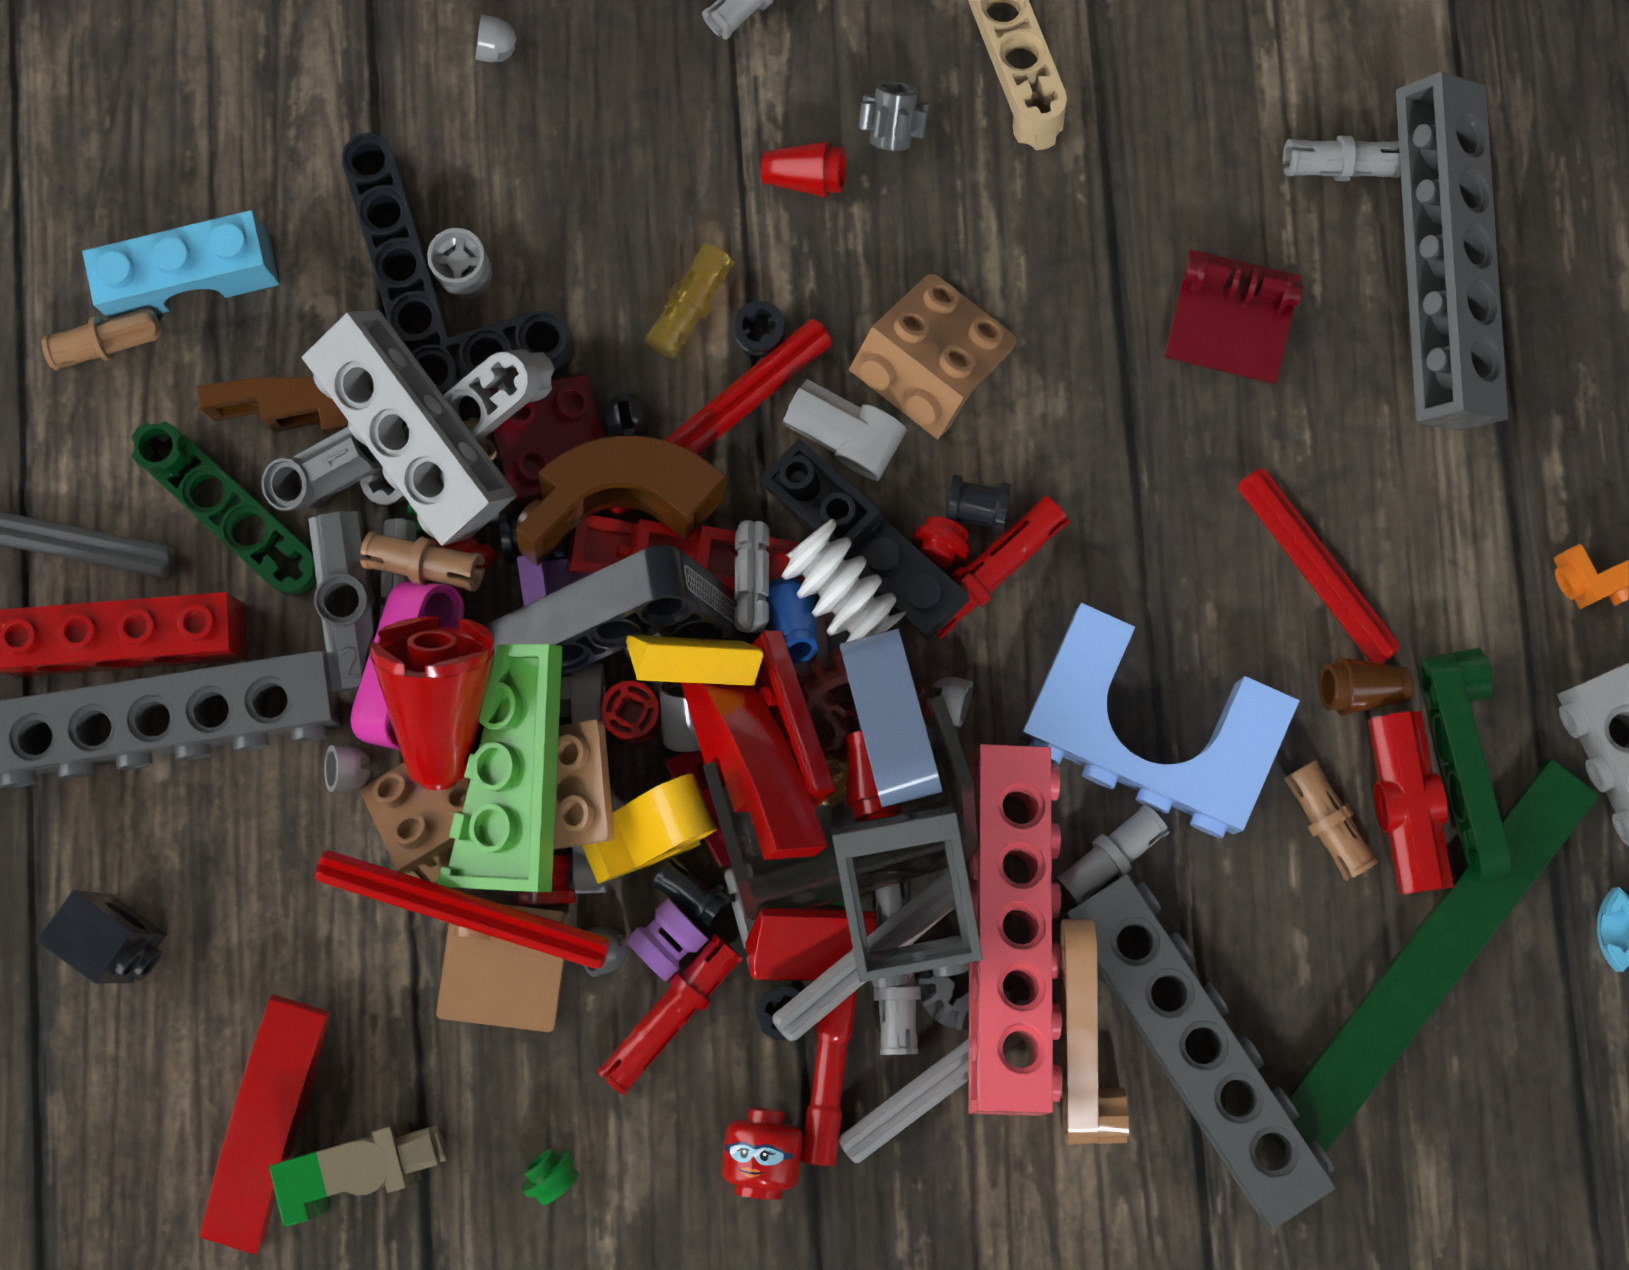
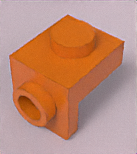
(1582, 583)

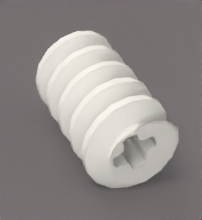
(839, 585)

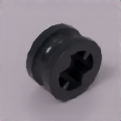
(749, 315)

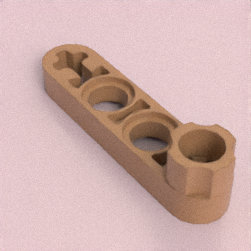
(1088, 1112)

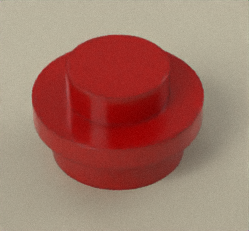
(942, 541)

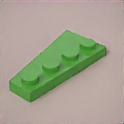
(510, 803)

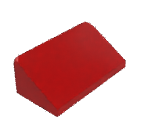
(799, 942)

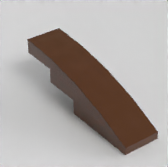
(281, 401)

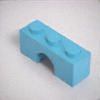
(217, 254)

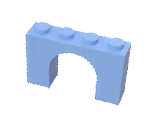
(1213, 787)

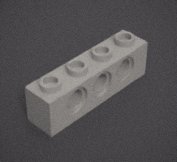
(402, 392)
(1587, 716)

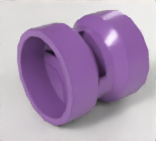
(657, 949)

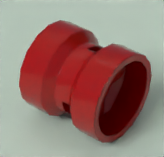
(638, 720)

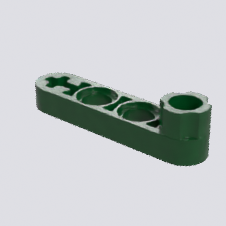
(228, 512)
(1447, 688)

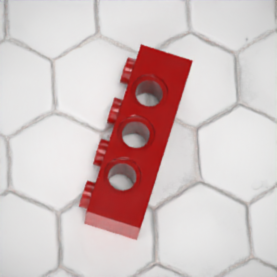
(122, 634)

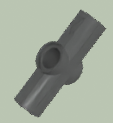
(337, 564)

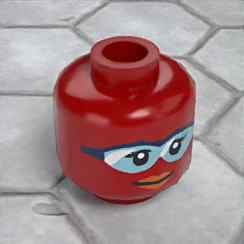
(762, 1154)

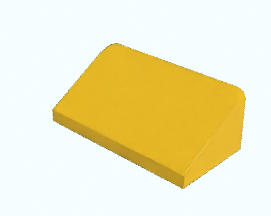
(694, 660)

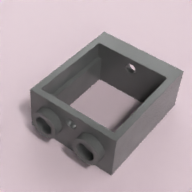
(899, 831)

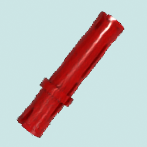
(1006, 556)
(669, 1015)

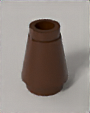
(1362, 685)

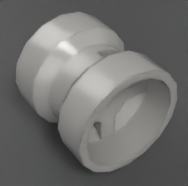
(457, 251)

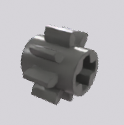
(893, 116)

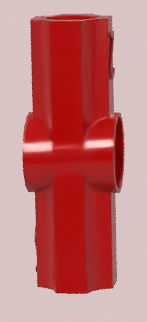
(1410, 802)

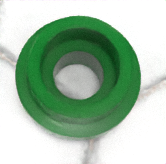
(549, 1176)

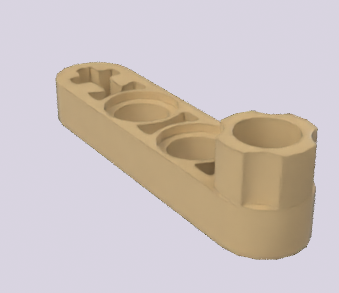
(1038, 114)

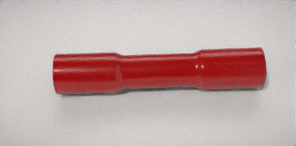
(824, 1111)

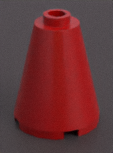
(434, 693)

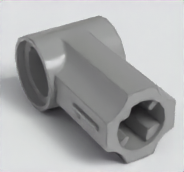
(858, 436)

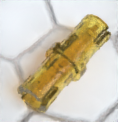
(689, 301)

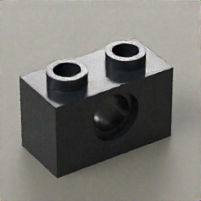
(103, 938)

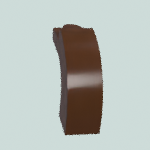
(619, 473)

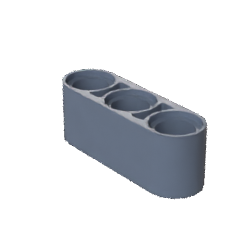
(890, 718)

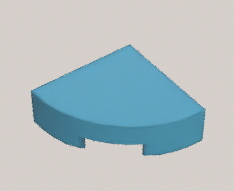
(1614, 929)

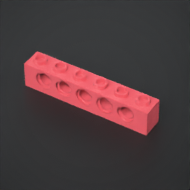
(993, 1082)

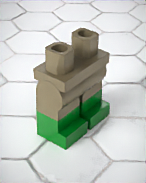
(359, 1167)

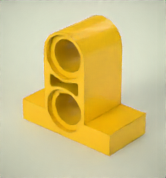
(653, 829)

